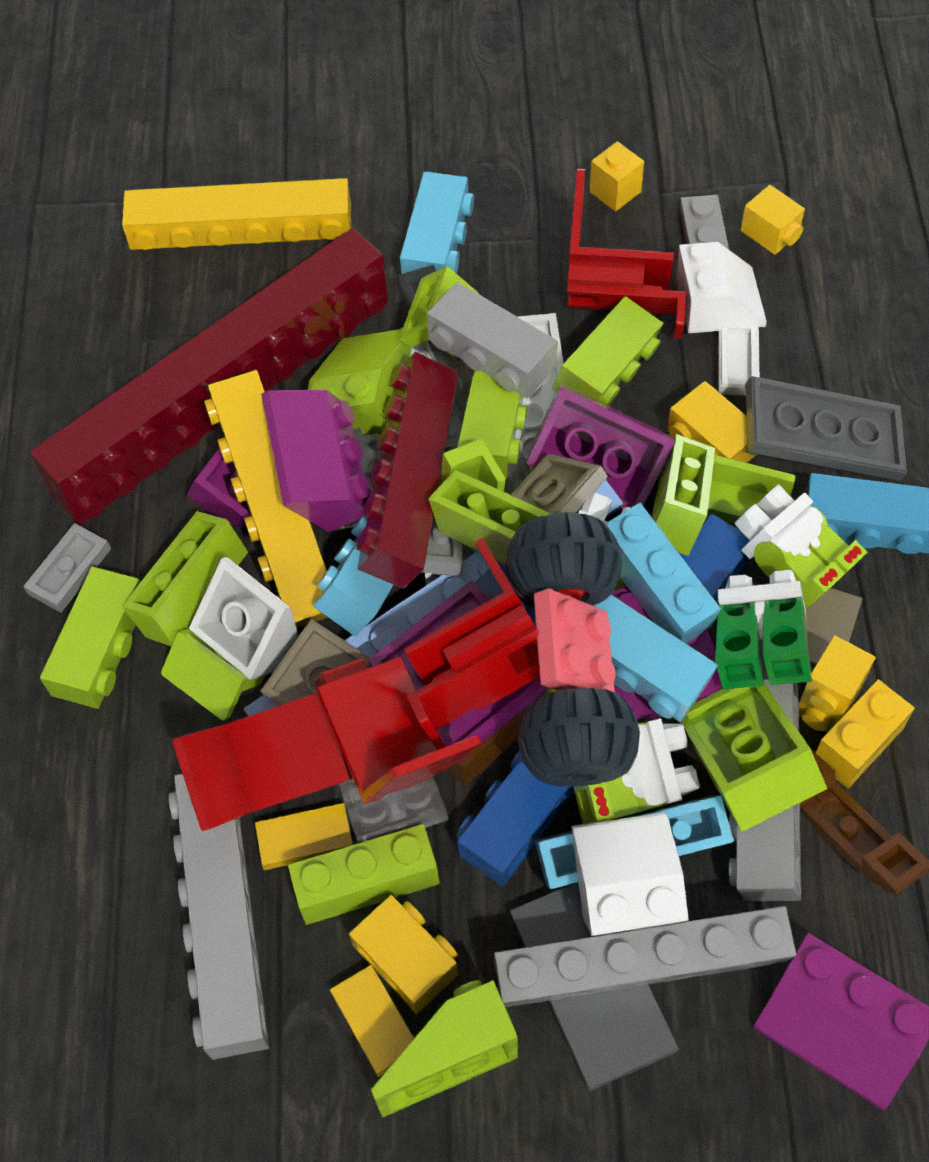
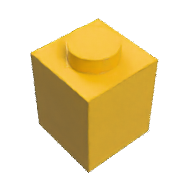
(616, 176)
(773, 220)

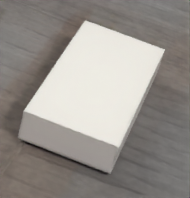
(737, 358)

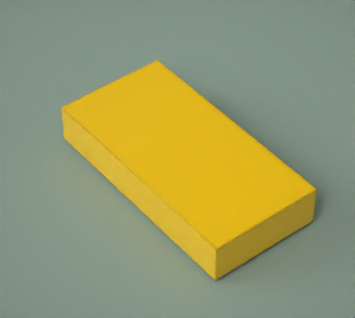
(303, 835)
(373, 1018)

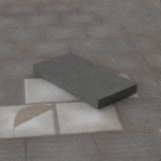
(825, 428)
(605, 1030)

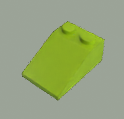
(361, 375)
(752, 753)
(457, 1044)

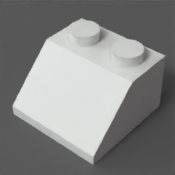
(717, 288)
(244, 621)
(629, 874)

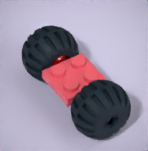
(584, 728)

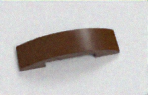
(860, 839)

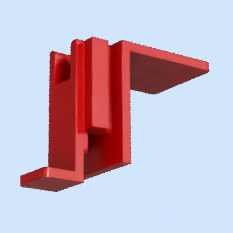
(605, 276)
(474, 658)
(380, 730)
(260, 761)

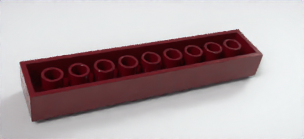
(165, 408)

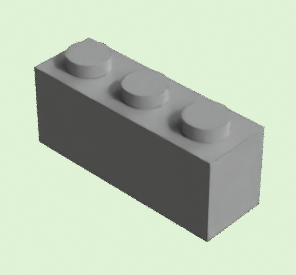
(492, 340)

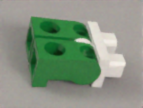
(768, 614)

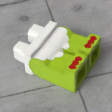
(797, 542)
(648, 783)

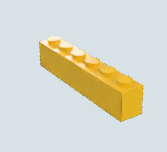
(236, 214)
(285, 536)

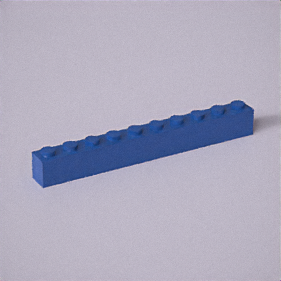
(526, 807)

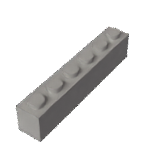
(770, 851)
(219, 933)
(644, 956)

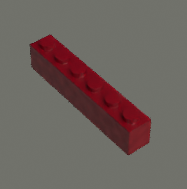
(407, 472)

